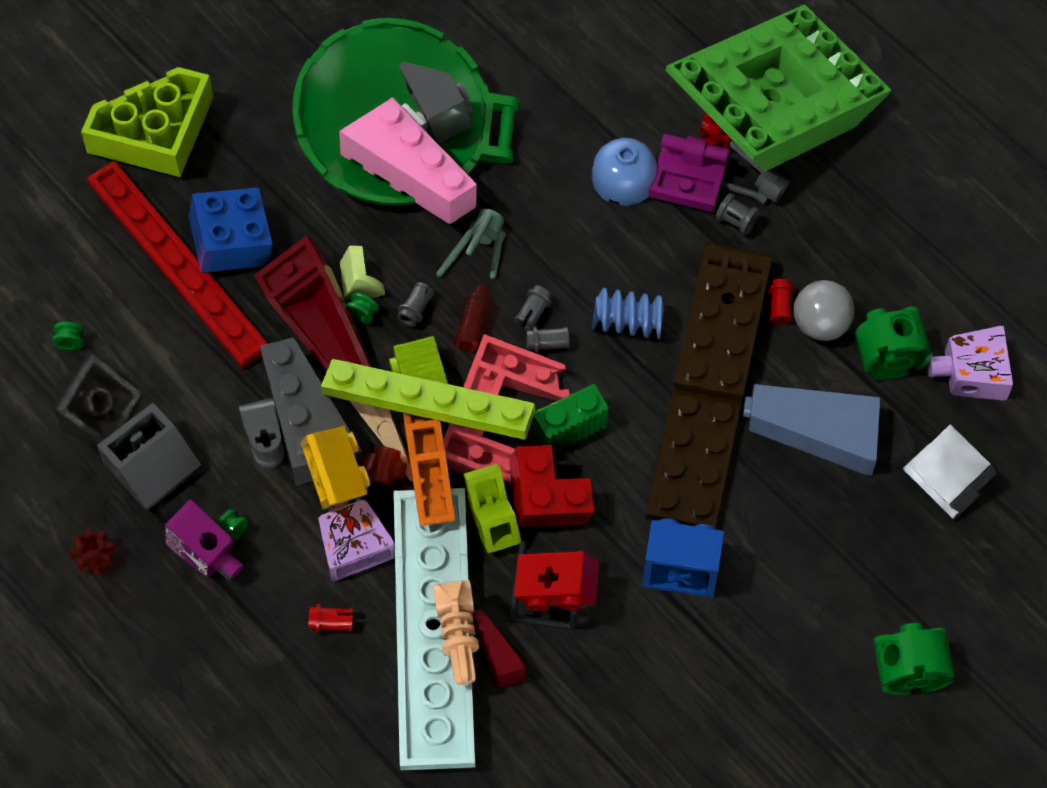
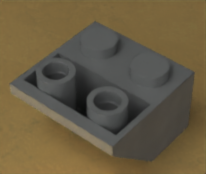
(149, 456)

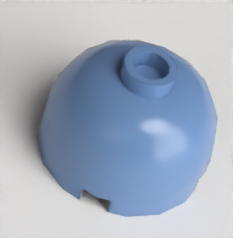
(624, 171)

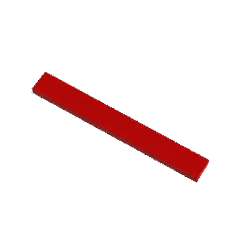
(178, 264)

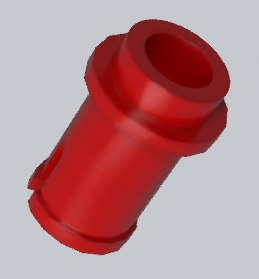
(781, 293)
(330, 618)

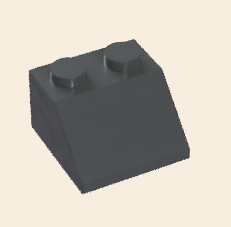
(438, 100)

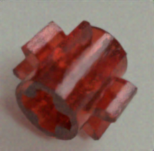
(384, 466)
(90, 542)

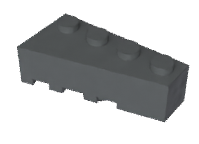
(298, 402)

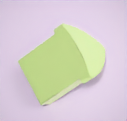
(354, 275)

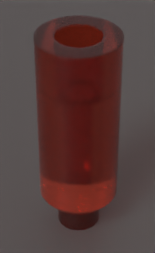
(473, 320)

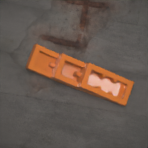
(429, 470)

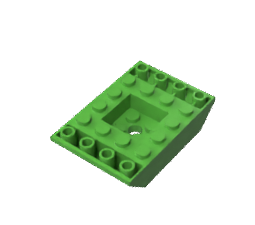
(797, 63)

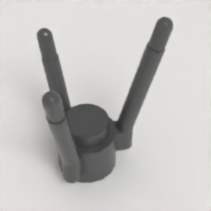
(770, 183)

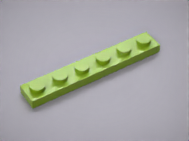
(428, 399)

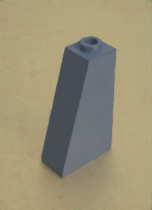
(818, 422)

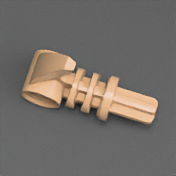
(455, 608)

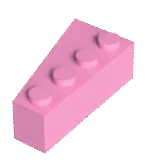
(405, 155)

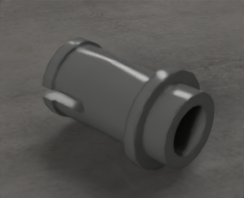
(534, 306)
(412, 310)
(547, 339)

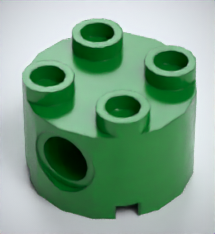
(893, 343)
(913, 660)

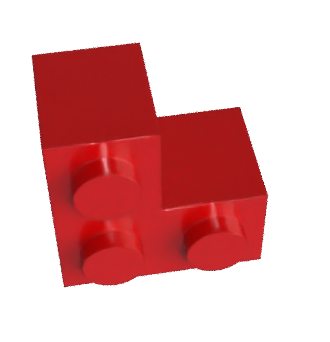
(542, 498)

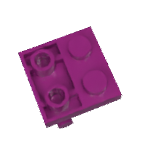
(689, 172)

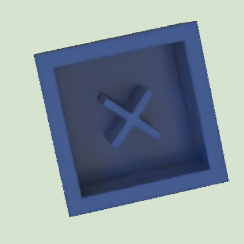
(230, 230)
(682, 558)

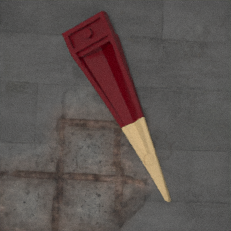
(312, 305)

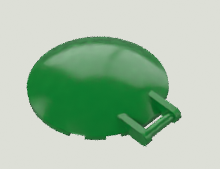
(361, 71)

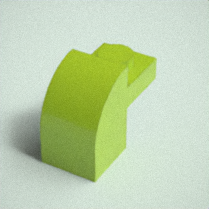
(491, 508)

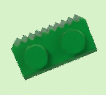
(571, 418)

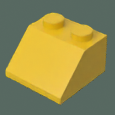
(334, 466)

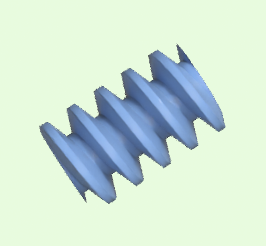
(628, 313)

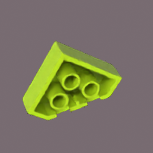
(151, 122)

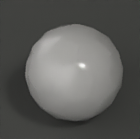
(824, 310)

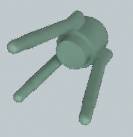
(484, 231)

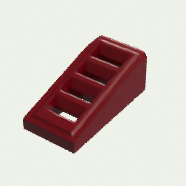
(501, 657)

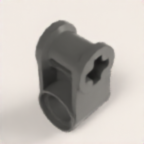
(262, 429)

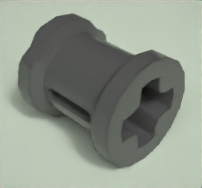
(737, 214)

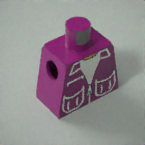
(192, 532)

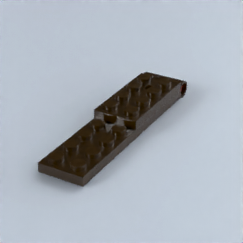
(709, 386)

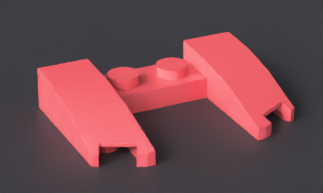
(493, 367)

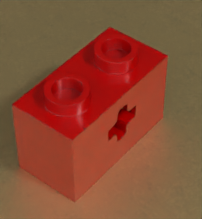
(556, 580)

